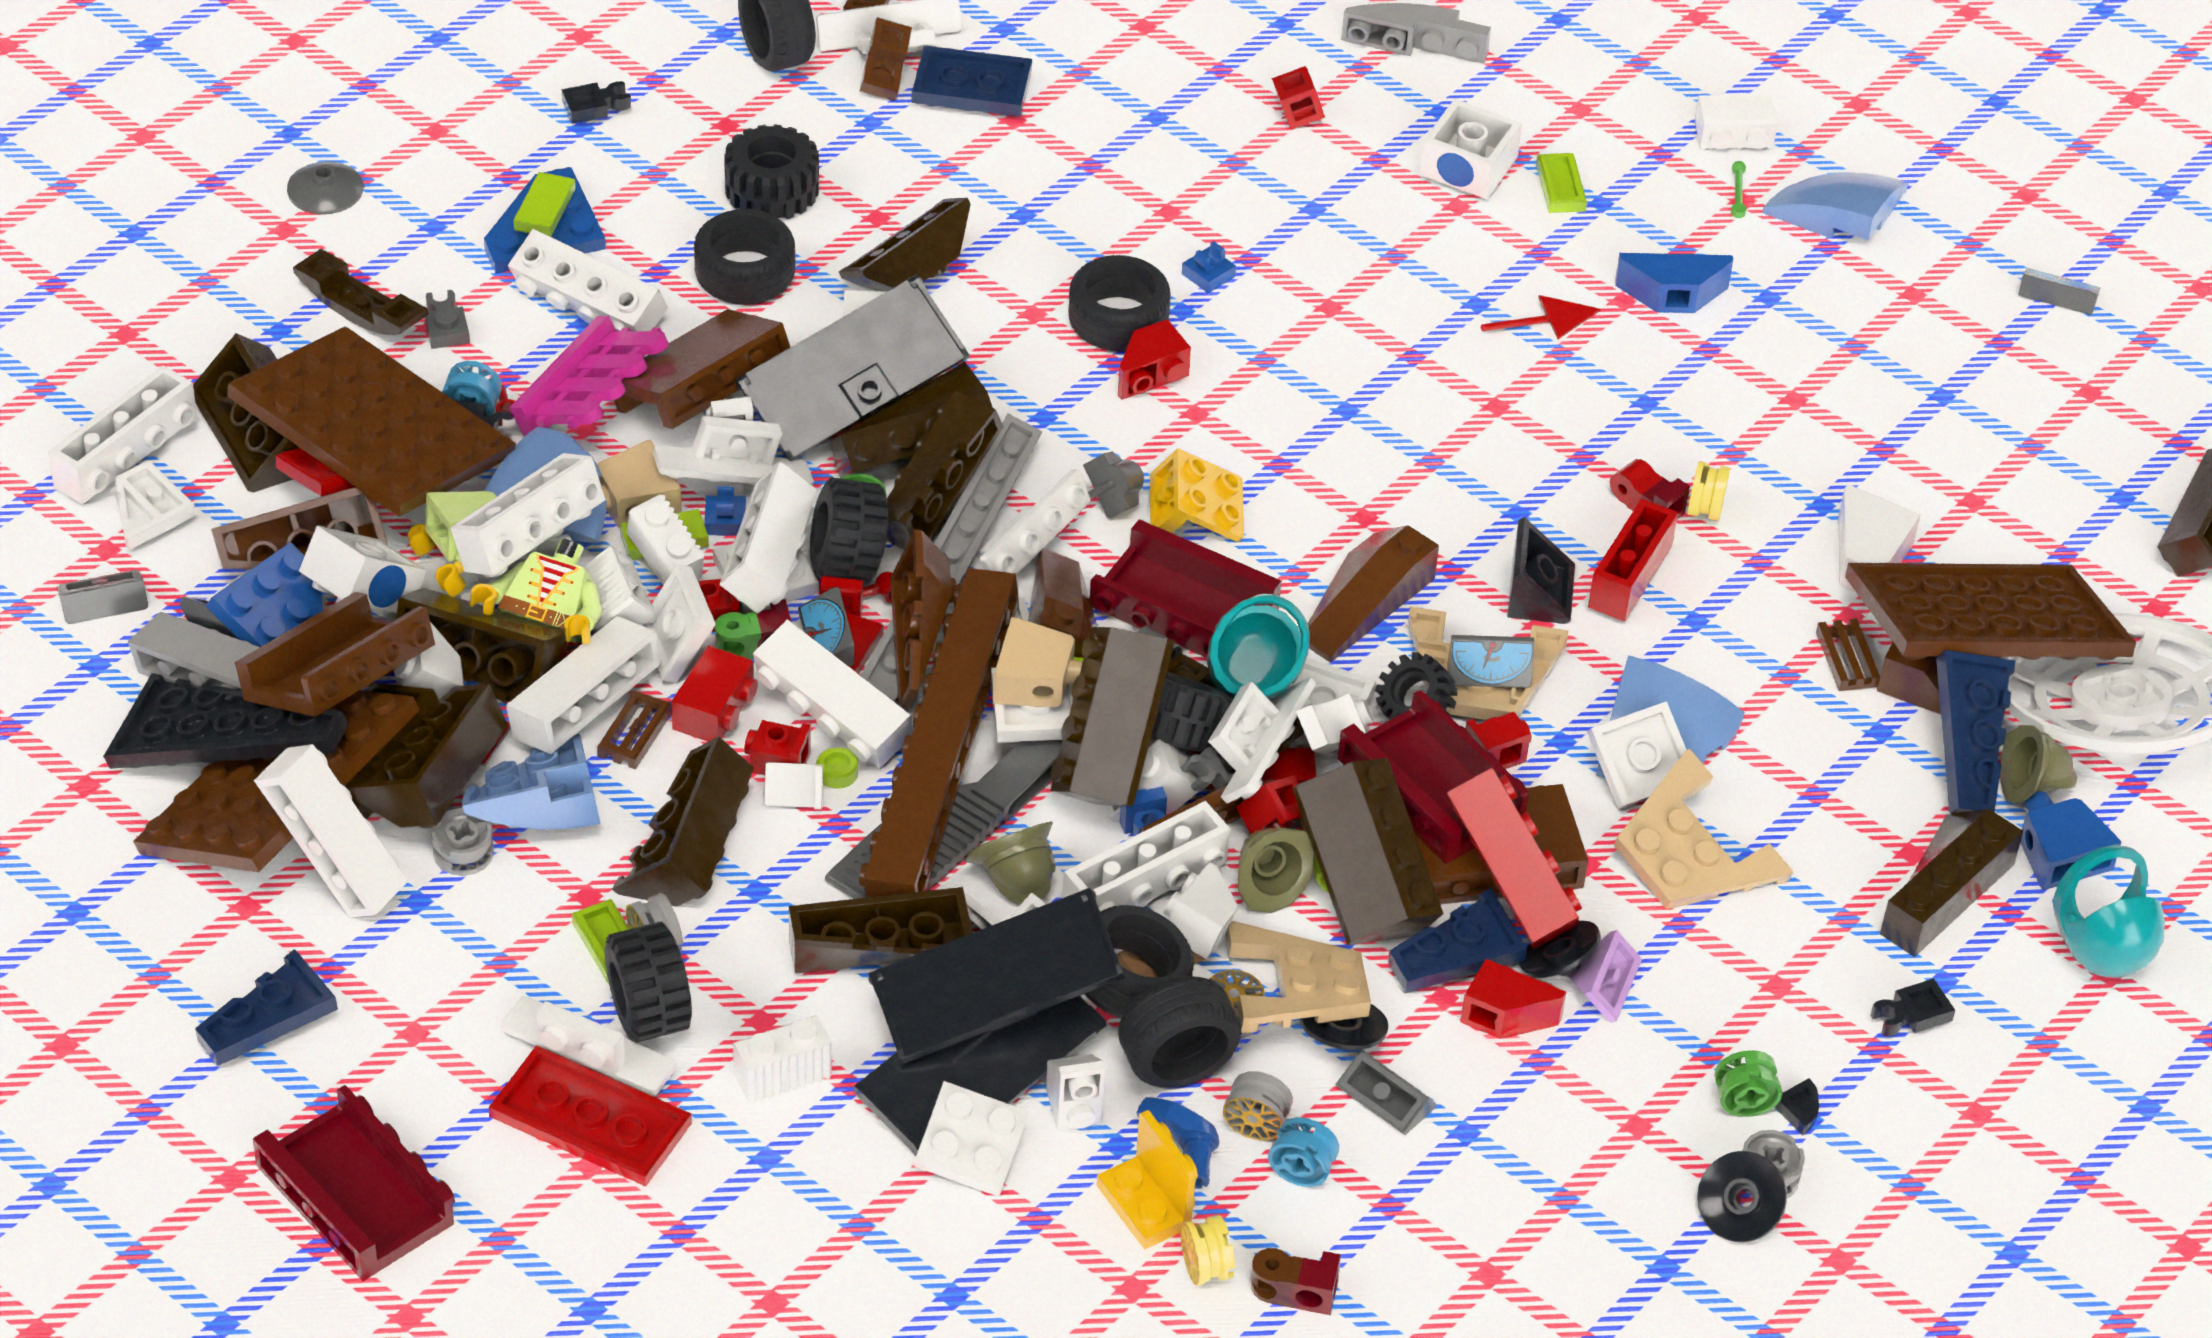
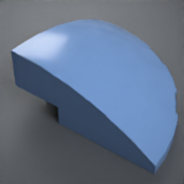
(1838, 201)
(534, 452)
(1700, 713)
(538, 793)

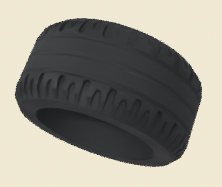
(778, 32)
(1116, 277)
(744, 281)
(1153, 940)
(1179, 1031)

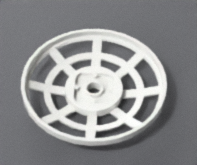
(2124, 695)

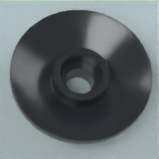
(1563, 953)
(1349, 1033)
(1721, 1193)

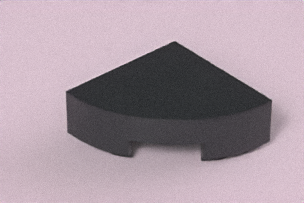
(1800, 1106)

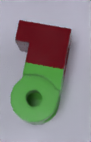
(747, 632)

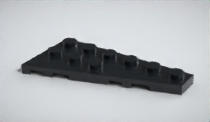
(212, 724)

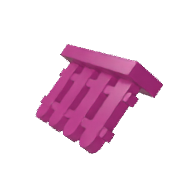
(586, 375)

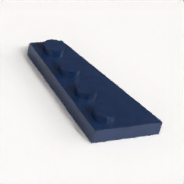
(1972, 716)

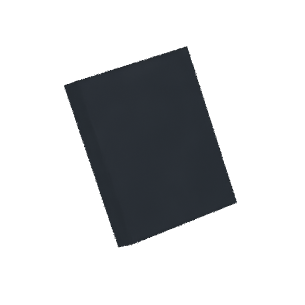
(1539, 578)

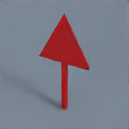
(1561, 315)

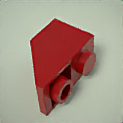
(1153, 359)
(1510, 1002)

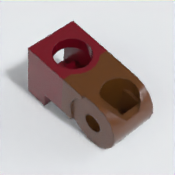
(1296, 1280)

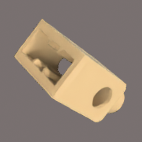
(634, 479)
(1034, 666)

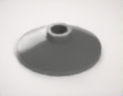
(325, 187)

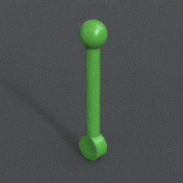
(1738, 209)

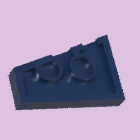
(1458, 946)
(272, 1009)

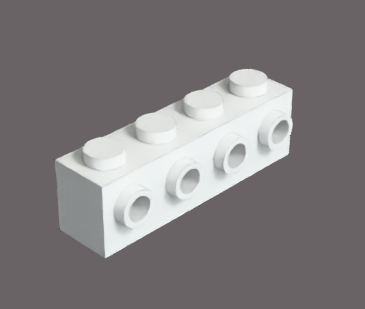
(585, 284)
(122, 434)
(528, 514)
(769, 538)
(583, 685)
(832, 694)
(331, 830)
(1153, 860)

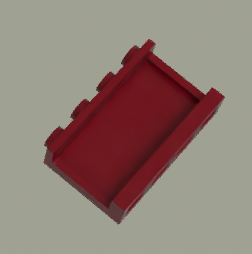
(1176, 587)
(1428, 760)
(357, 1185)

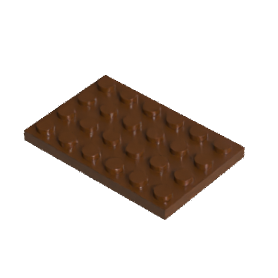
(371, 420)
(1990, 610)
(230, 821)

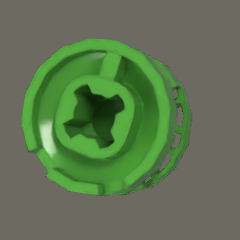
(1749, 1086)

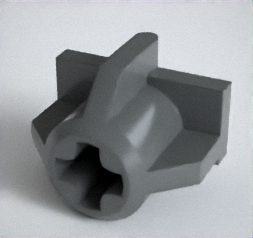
(1114, 482)

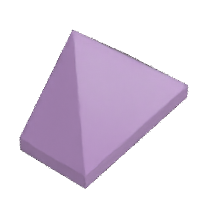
(1608, 974)

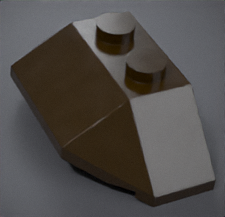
(918, 248)

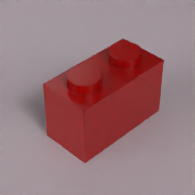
(713, 694)

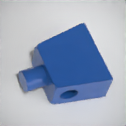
(2060, 836)

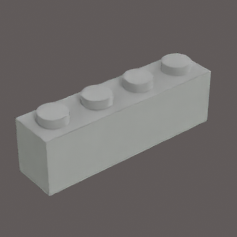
(188, 652)

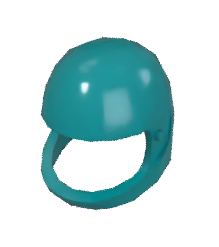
(1264, 647)
(2119, 935)

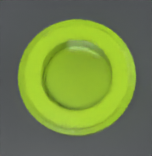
(839, 767)

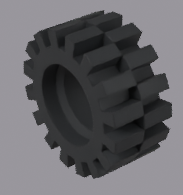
(1409, 673)

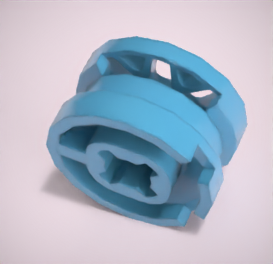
(473, 386)
(1302, 1155)

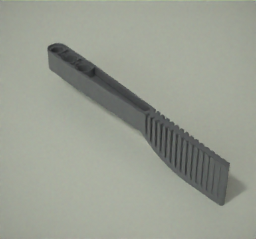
(977, 807)

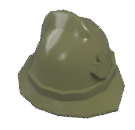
(2034, 764)
(1018, 862)
(1274, 868)

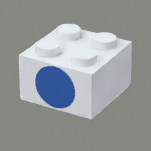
(1470, 148)
(362, 564)

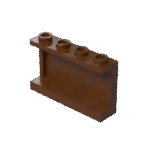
(703, 365)
(331, 656)
(1551, 812)

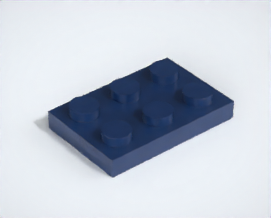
(972, 81)

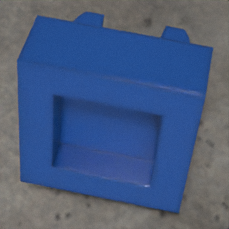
(1209, 268)
(724, 512)
(1147, 808)

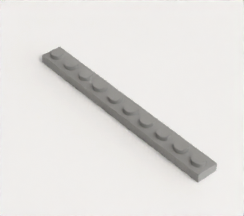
(966, 527)

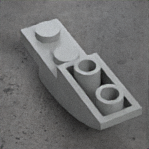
(1419, 26)

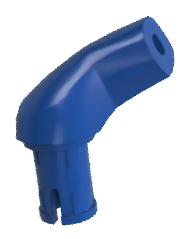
(1188, 1130)

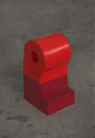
(1641, 481)

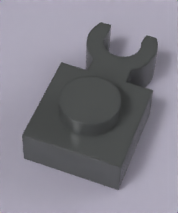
(446, 322)
(1210, 768)

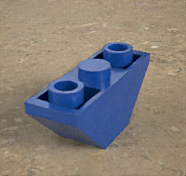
(1673, 280)

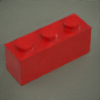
(1632, 560)

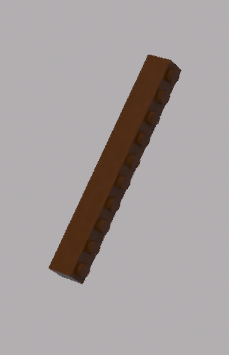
(941, 736)

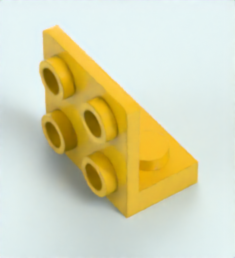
(1196, 491)
(1154, 1188)

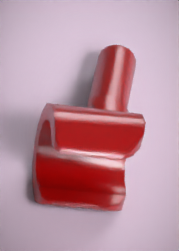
(504, 403)
(881, 586)

